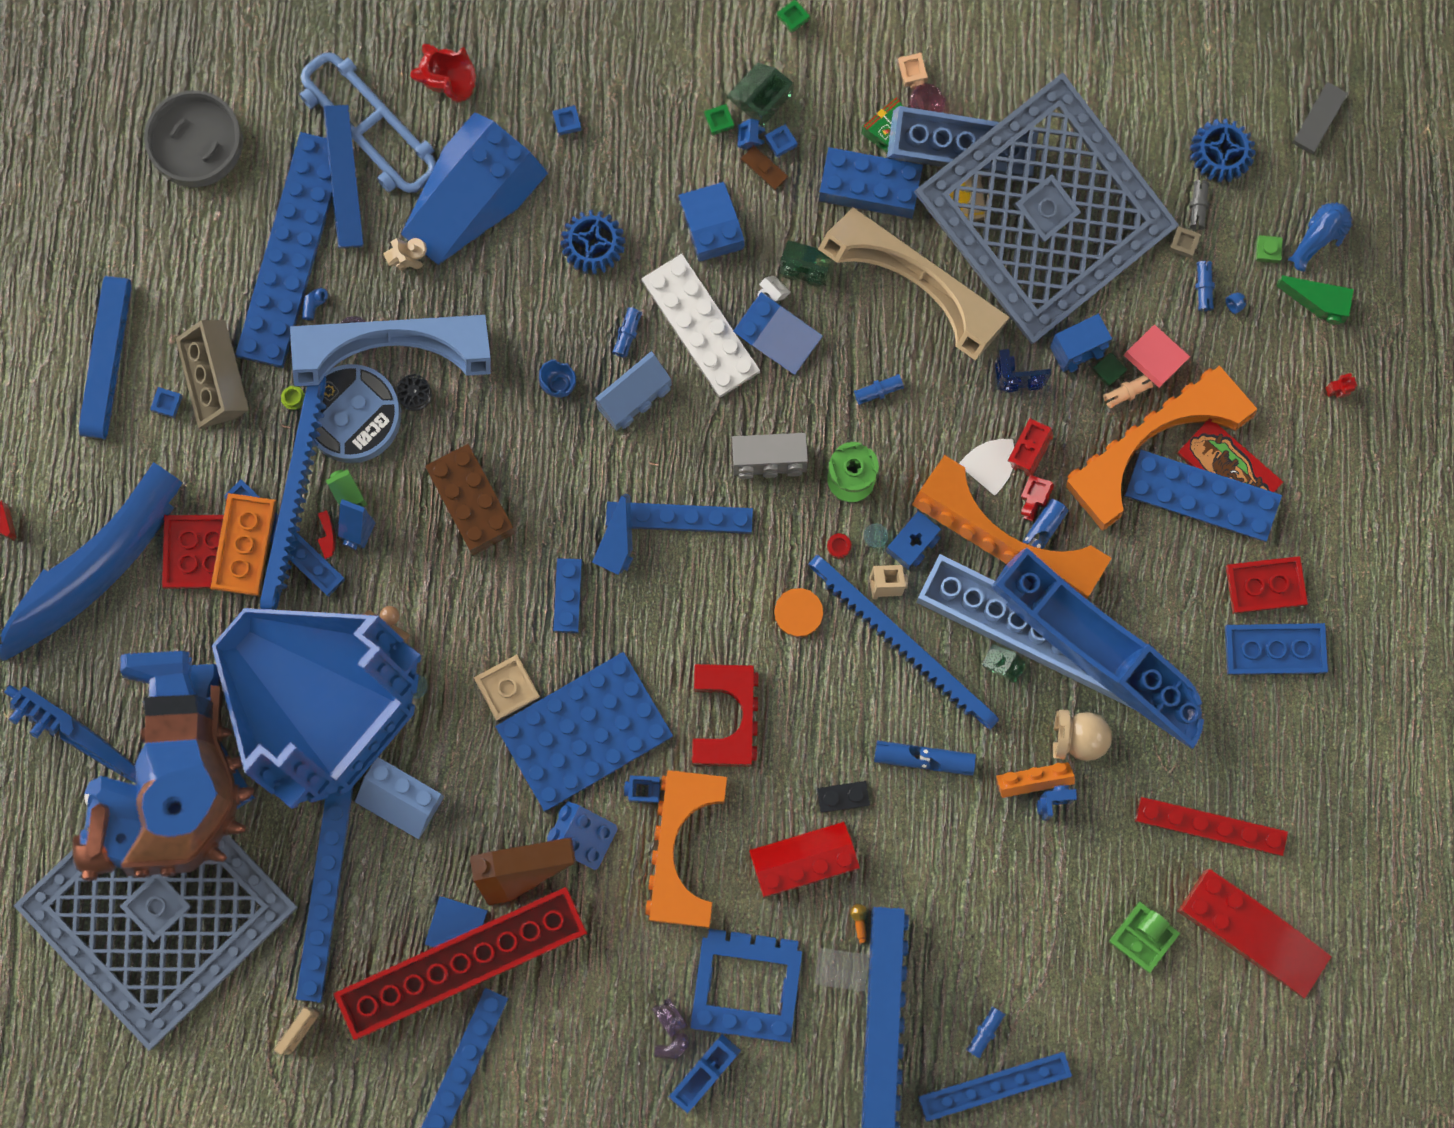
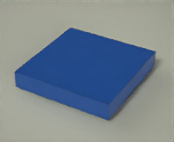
(453, 920)

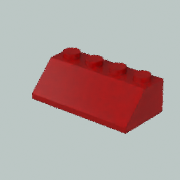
(804, 859)

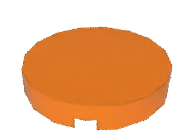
(798, 612)

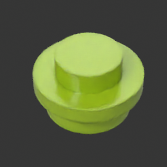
(292, 397)

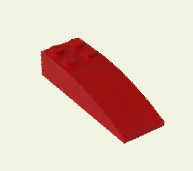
(1254, 932)

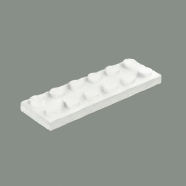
(700, 325)

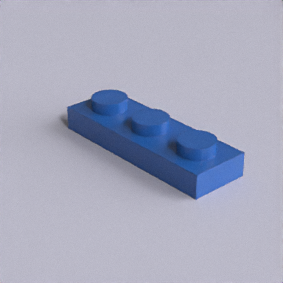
(567, 595)

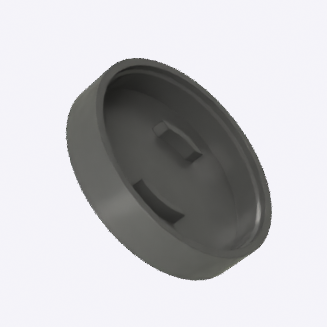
(193, 138)

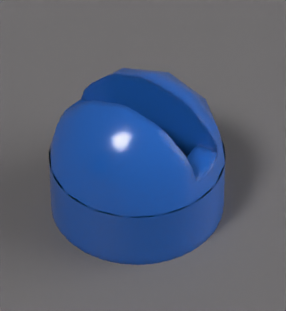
(1235, 302)

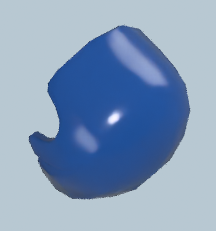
(557, 378)

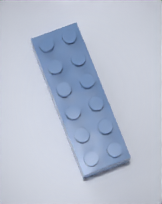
(941, 137)

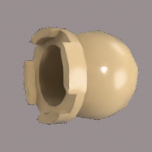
(1083, 736)

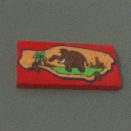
(1221, 454)

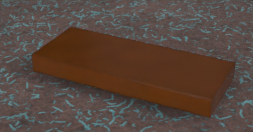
(764, 168)

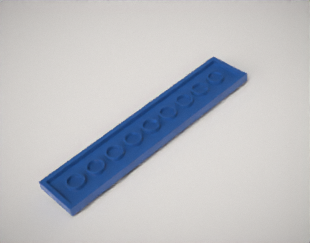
(288, 254)

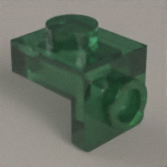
(1004, 663)

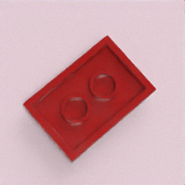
(1266, 585)

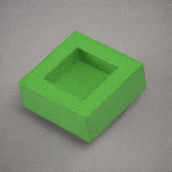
(1269, 249)

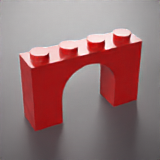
(737, 748)

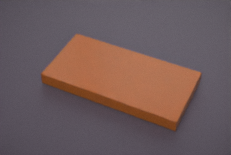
(244, 544)

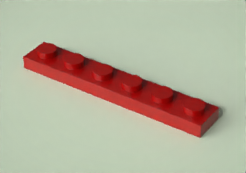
(1211, 826)

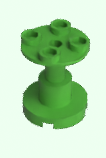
(852, 472)

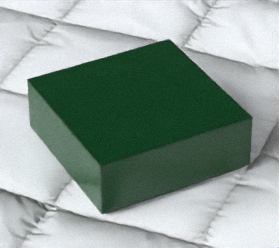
(1109, 369)

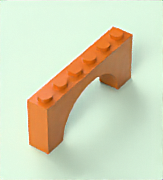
(682, 797)

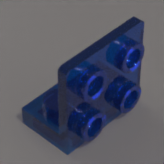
(1012, 381)

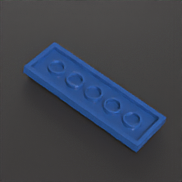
(1203, 495)

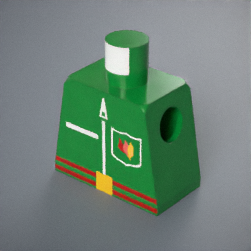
(879, 126)

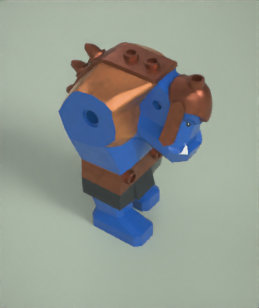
(183, 779)

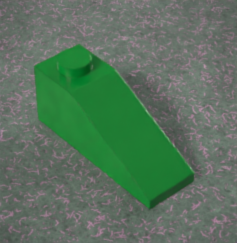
(1321, 299)

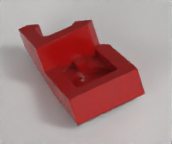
(329, 541)

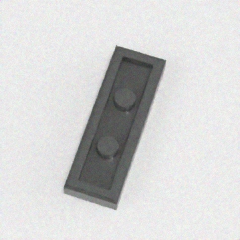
(1320, 118)

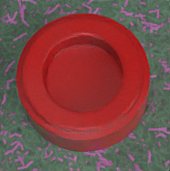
(839, 546)

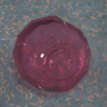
(927, 98)

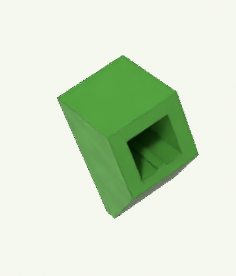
(345, 487)

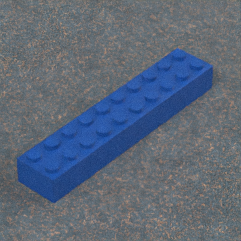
(884, 1018)

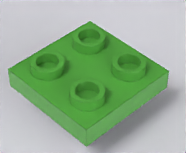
(1144, 937)

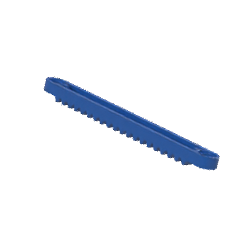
(293, 497)
(903, 642)

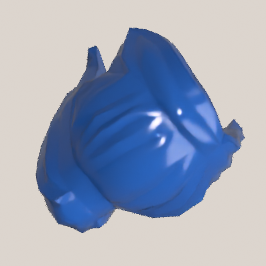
(1328, 223)

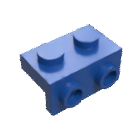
(1056, 796)

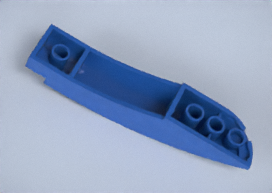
(93, 568)
(1101, 647)

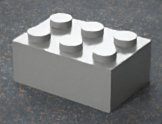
(769, 455)

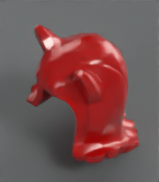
(446, 72)

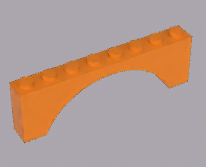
(1099, 483)
(949, 501)

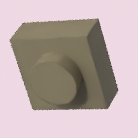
(1185, 242)

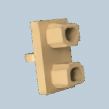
(406, 254)

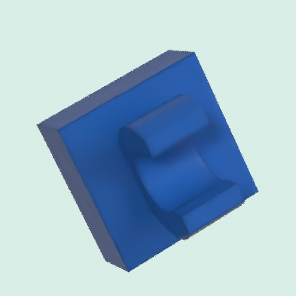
(748, 134)

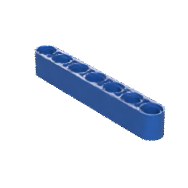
(105, 357)

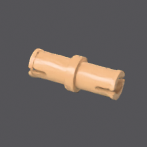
(1127, 391)

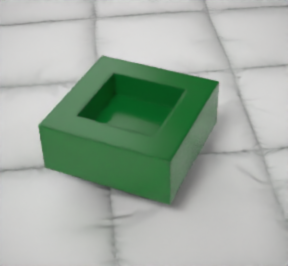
(793, 16)
(719, 119)

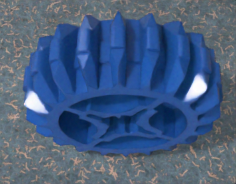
(1240, 150)
(596, 222)

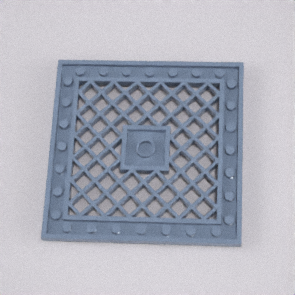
(1046, 208)
(156, 909)

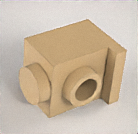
(888, 581)

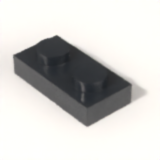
(843, 797)

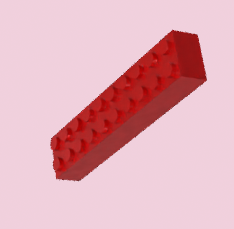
(460, 963)

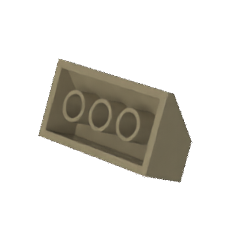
(211, 373)

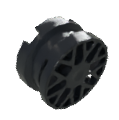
(414, 392)

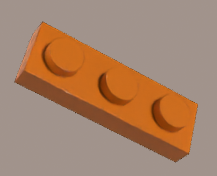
(1035, 779)

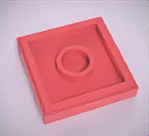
(1156, 356)

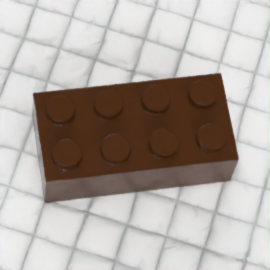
(470, 499)

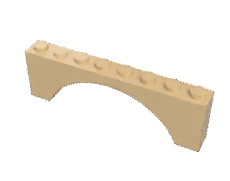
(862, 240)

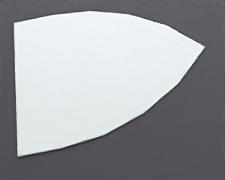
(990, 463)

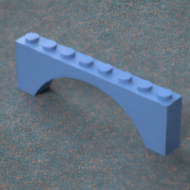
(323, 346)

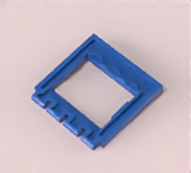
(742, 1021)

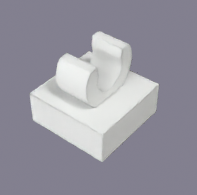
(774, 288)

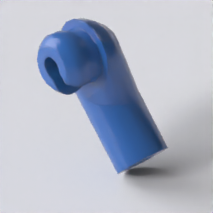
(312, 301)

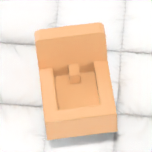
(912, 70)

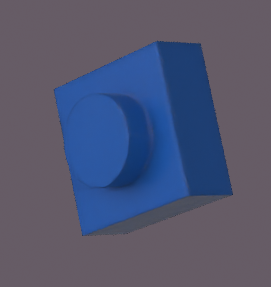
(567, 120)
(781, 140)
(166, 402)

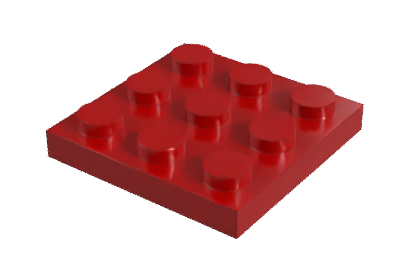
(190, 550)

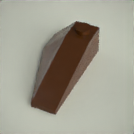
(513, 871)

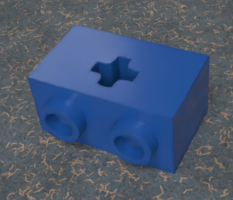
(919, 527)

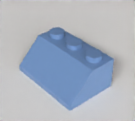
(634, 392)
(398, 798)

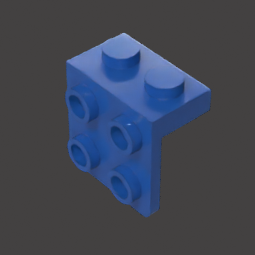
(588, 832)

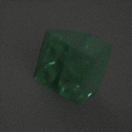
(761, 92)
(805, 263)

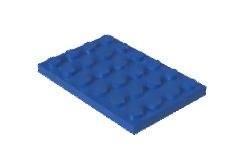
(584, 731)

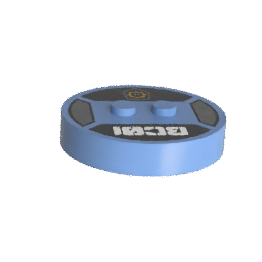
(359, 414)

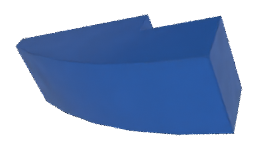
(704, 1073)

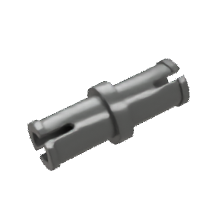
(1199, 205)

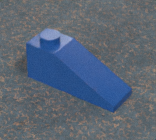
(354, 525)
(617, 541)

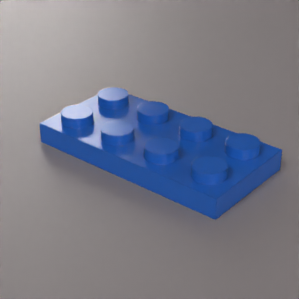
(1276, 649)

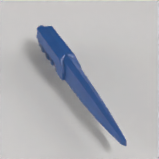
(70, 730)

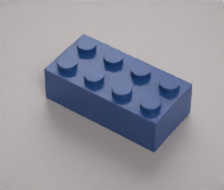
(870, 182)

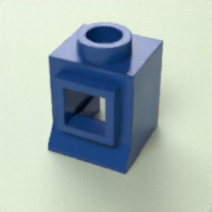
(653, 792)

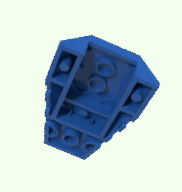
(472, 187)

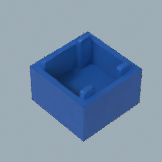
(1081, 343)

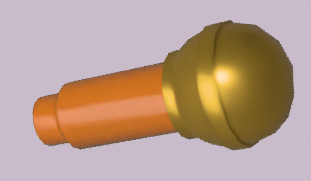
(859, 913)

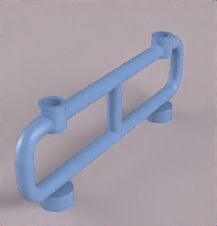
(389, 178)

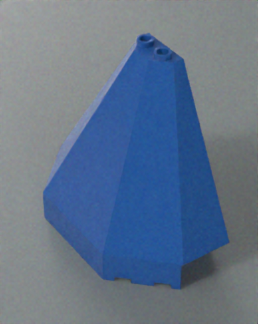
(313, 696)

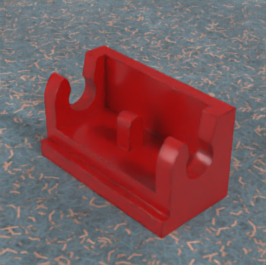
(1031, 447)

